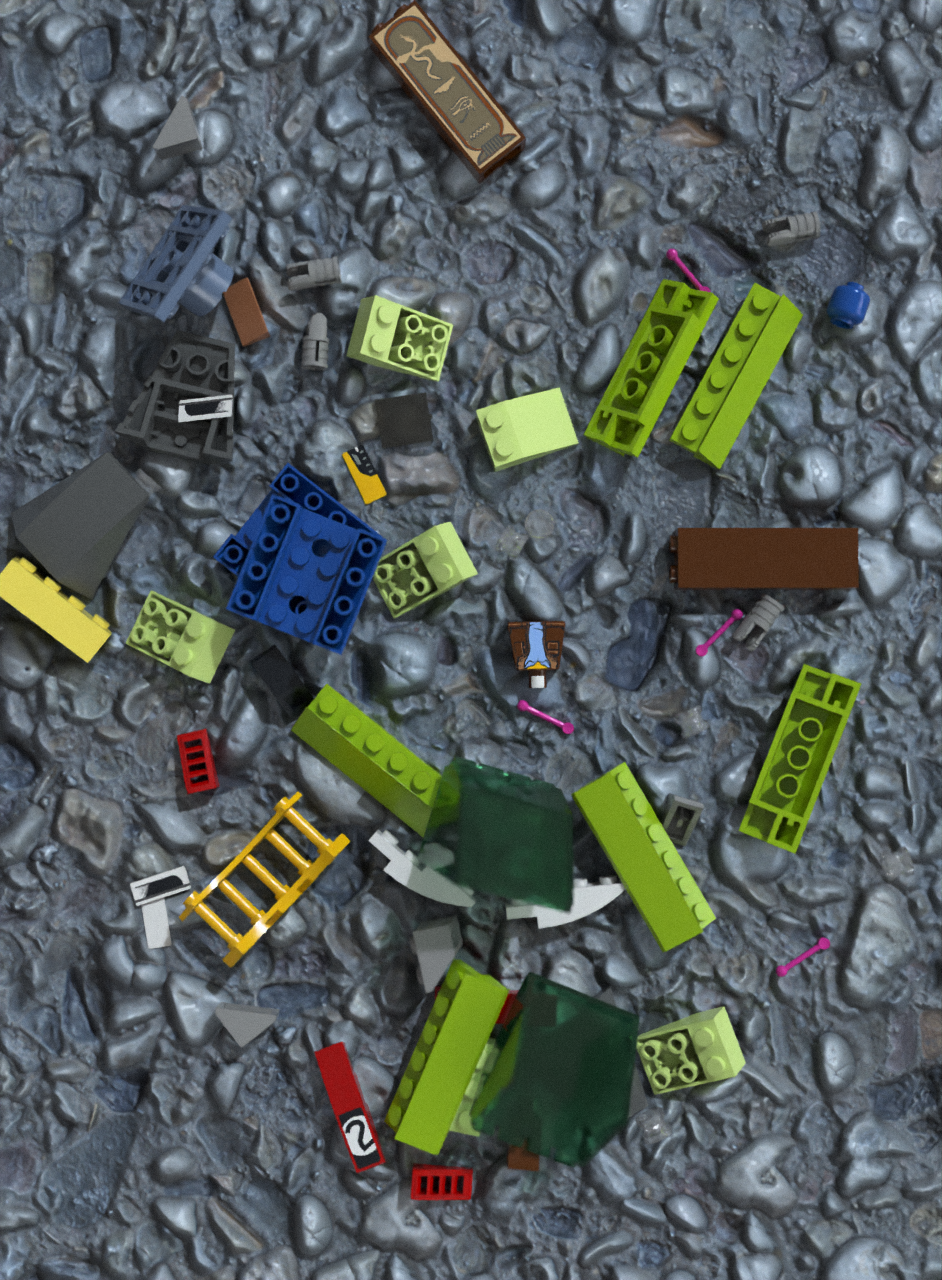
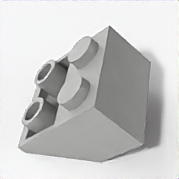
(436, 946)

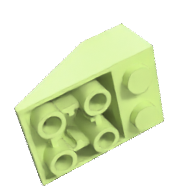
(399, 338)
(423, 569)
(180, 637)
(690, 1051)

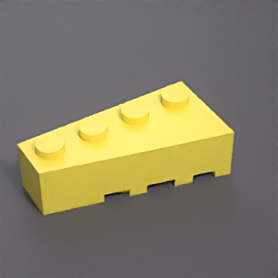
(52, 609)

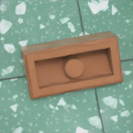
(246, 312)

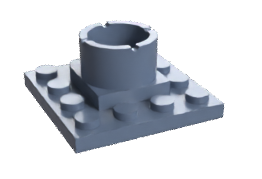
(183, 267)

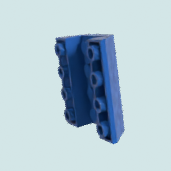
(298, 489)
(285, 567)

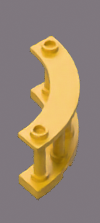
(284, 895)

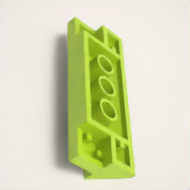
(650, 367)
(736, 375)
(370, 757)
(799, 758)
(644, 857)
(445, 1057)

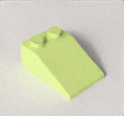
(525, 428)

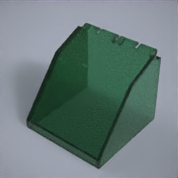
(501, 835)
(558, 1073)

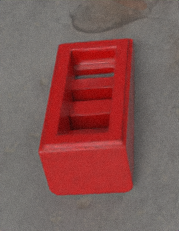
(210, 770)
(429, 1193)

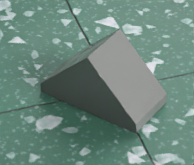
(179, 133)
(680, 818)
(245, 1021)

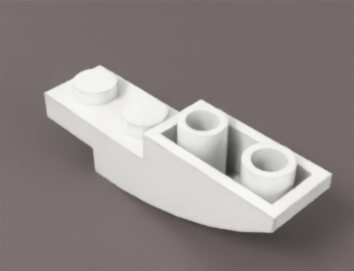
(425, 881)
(587, 899)

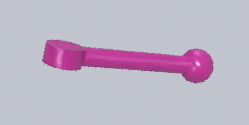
(673, 255)
(701, 650)
(566, 727)
(822, 943)

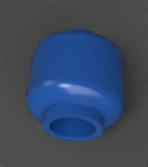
(848, 305)

